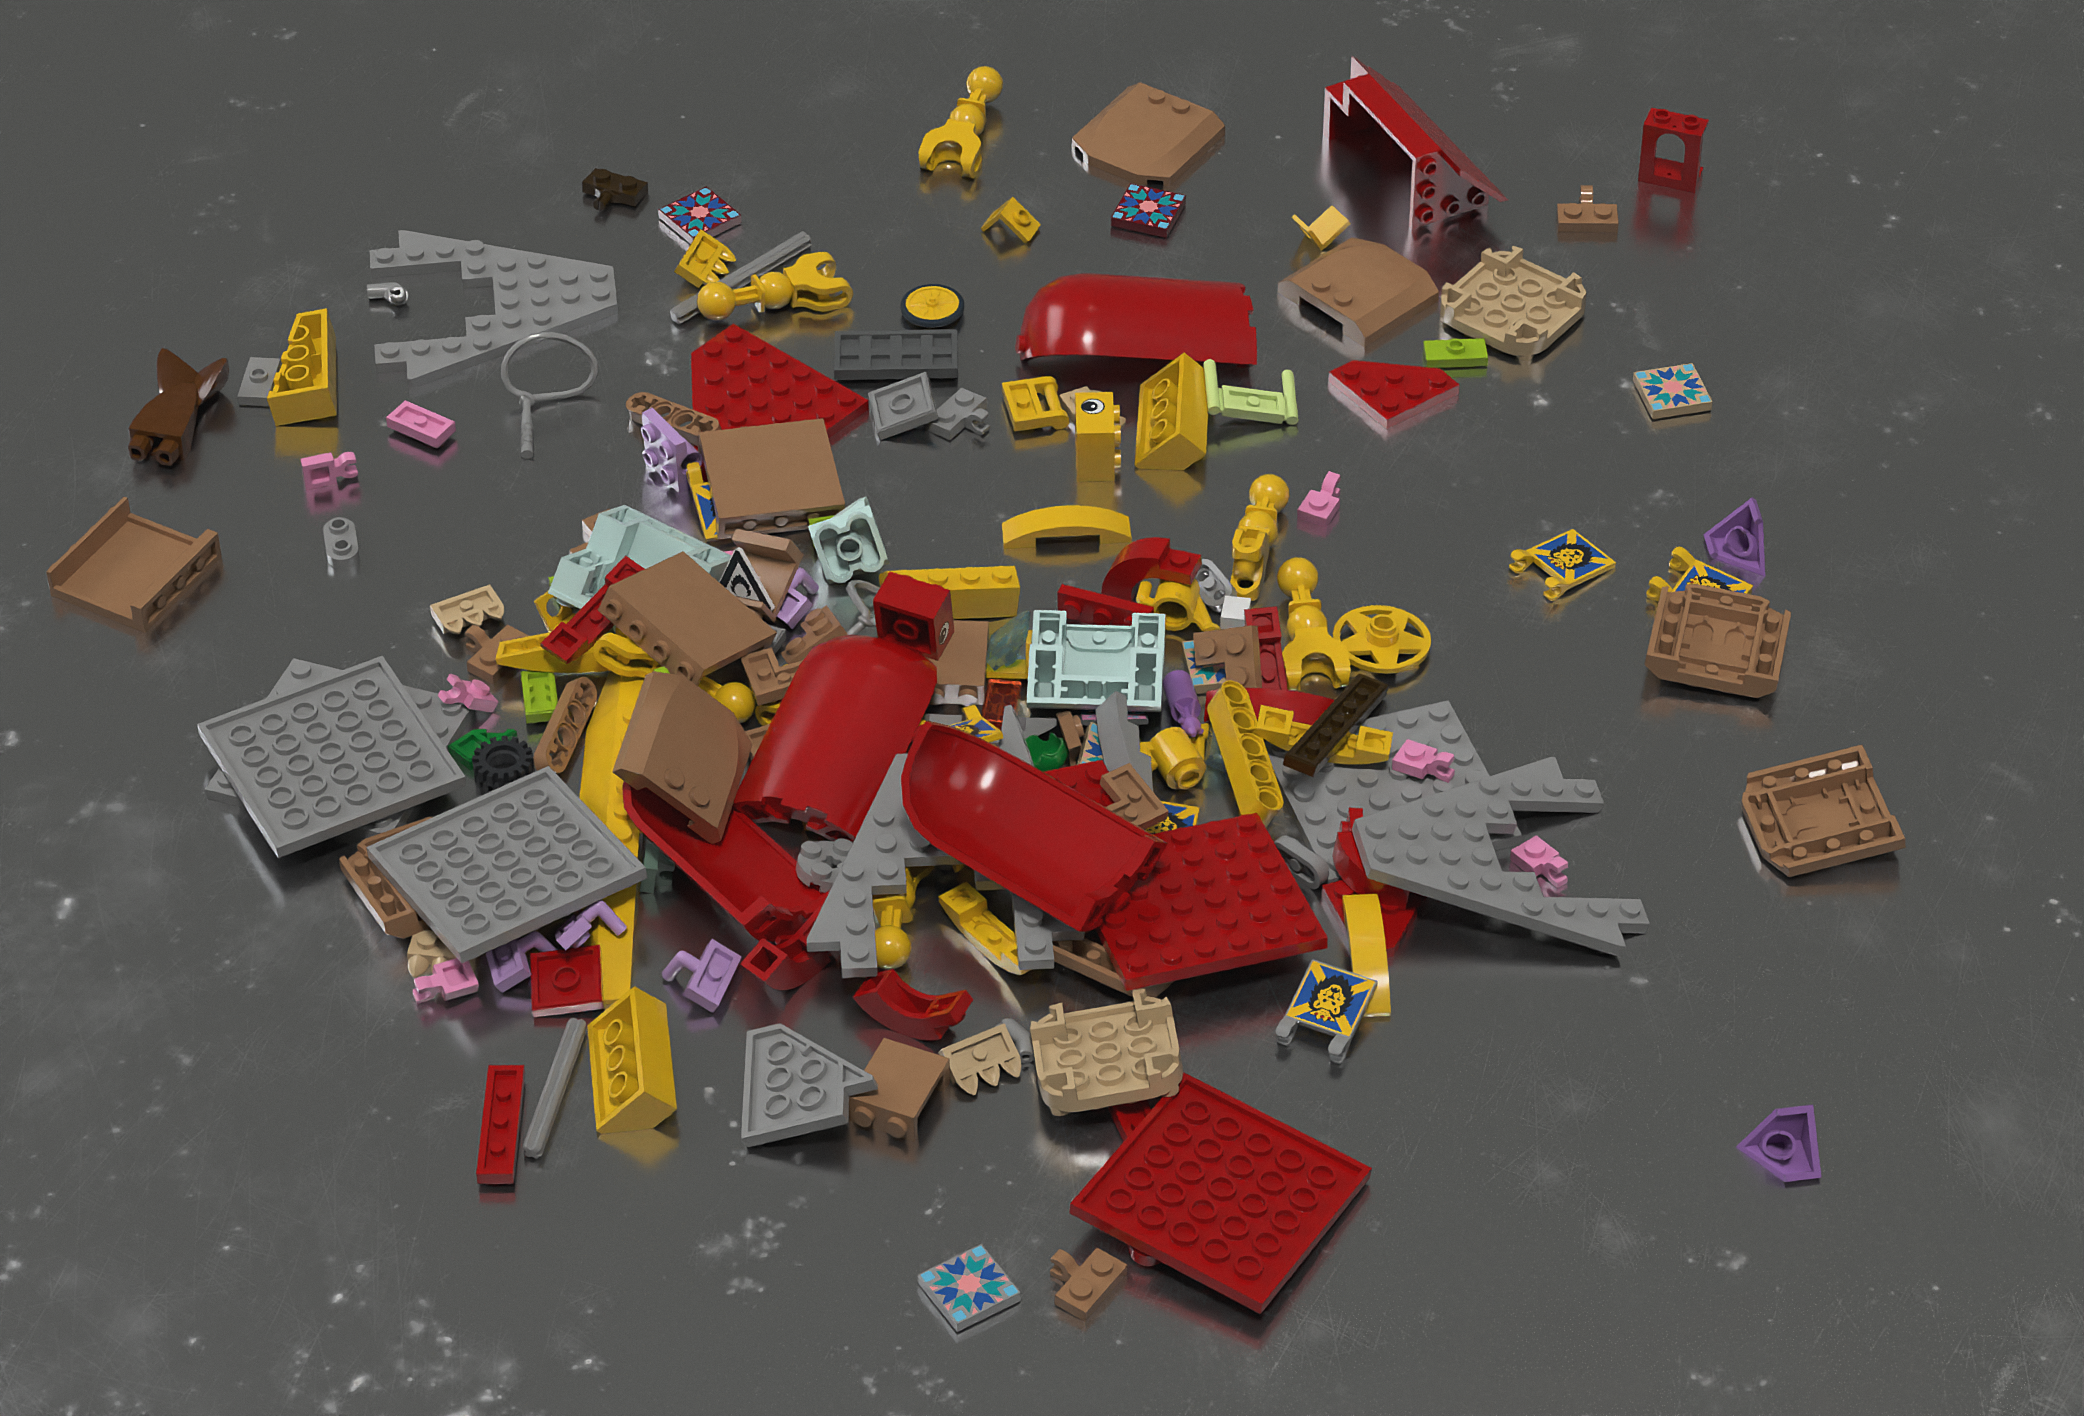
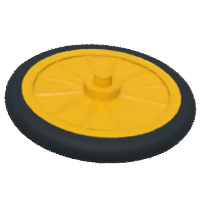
(932, 305)

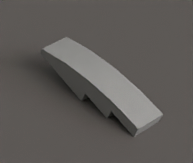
(1121, 738)

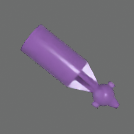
(1183, 701)

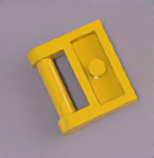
(1025, 406)

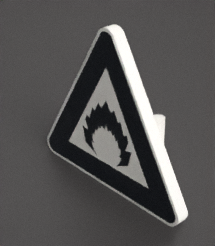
(743, 581)

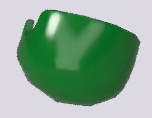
(1048, 754)

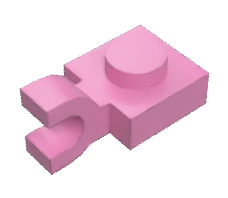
(1321, 506)
(473, 694)
(1421, 759)
(1542, 859)
(449, 979)

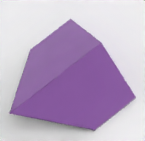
(1739, 539)
(1786, 1144)

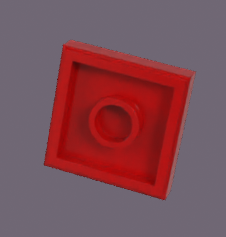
(566, 981)

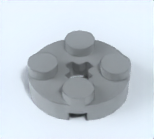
(816, 861)

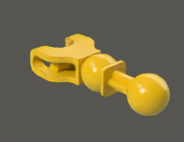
(959, 136)
(799, 285)
(1257, 533)
(1311, 645)
(636, 662)
(892, 910)

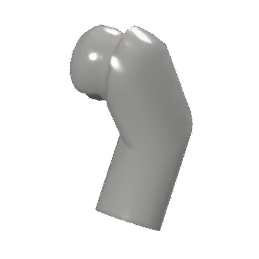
(390, 291)
(1021, 1038)

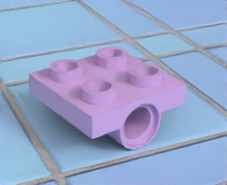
(667, 450)

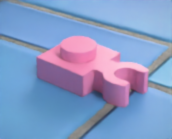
(323, 469)

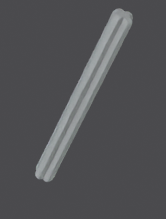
(742, 276)

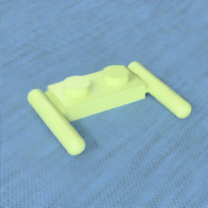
(1251, 403)

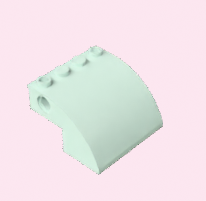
(629, 534)
(1087, 663)

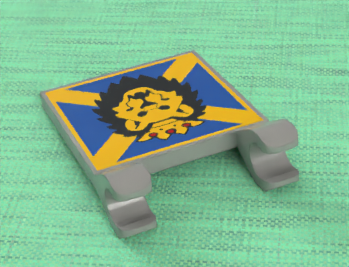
(1330, 1003)

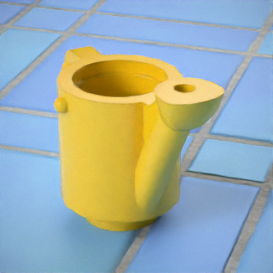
(1179, 603)
(1178, 756)

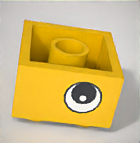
(1097, 436)

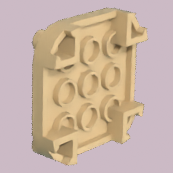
(1513, 303)
(1107, 1054)

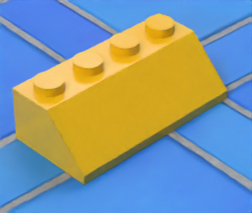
(1172, 417)
(974, 590)
(631, 1064)

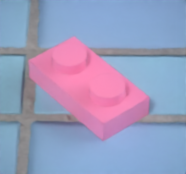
(421, 424)

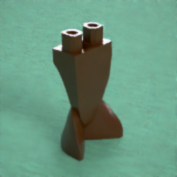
(168, 421)

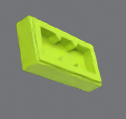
(1455, 353)
(539, 695)

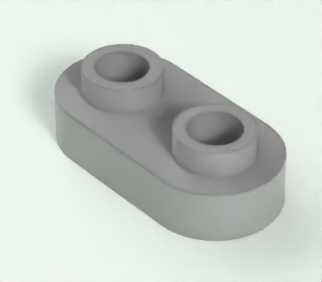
(341, 543)
(1214, 586)
(1302, 862)

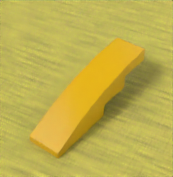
(529, 655)

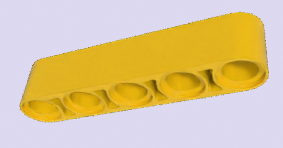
(1244, 752)

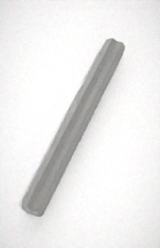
(554, 1088)

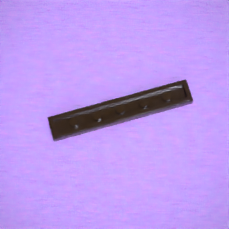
(1335, 725)

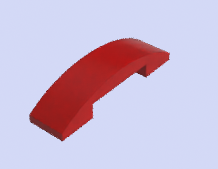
(580, 634)
(1269, 645)
(1306, 706)

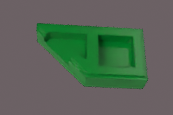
(465, 746)

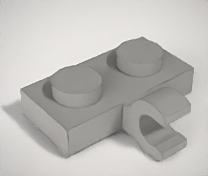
(960, 412)

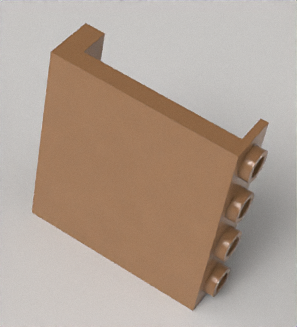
(770, 476)
(131, 567)
(684, 618)

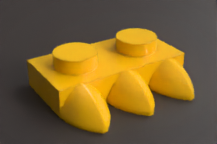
(704, 260)

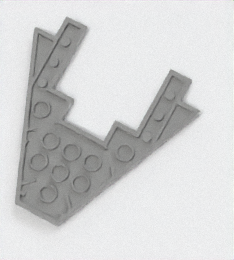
(529, 296)
(1446, 853)
(878, 867)

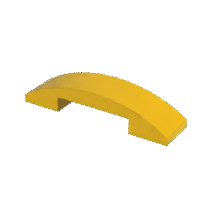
(1066, 521)
(1365, 748)
(980, 927)
(1368, 948)

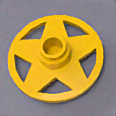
(1383, 638)

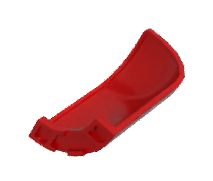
(1139, 319)
(837, 734)
(1023, 827)
(741, 873)

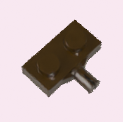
(613, 188)

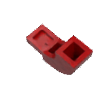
(1145, 560)
(1351, 869)
(788, 963)
(909, 1010)

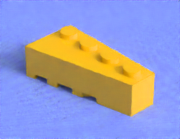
(307, 376)

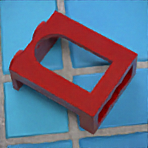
(1666, 172)

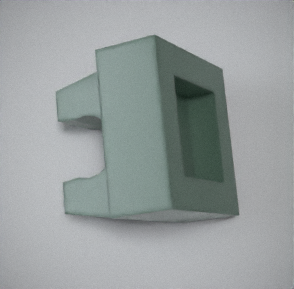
(658, 869)

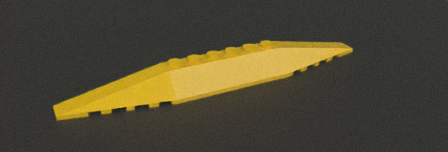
(604, 797)

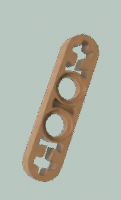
(677, 415)
(561, 722)

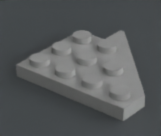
(794, 1086)

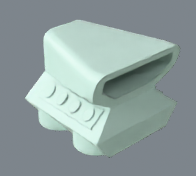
(849, 543)

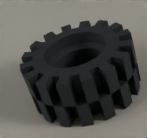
(498, 754)

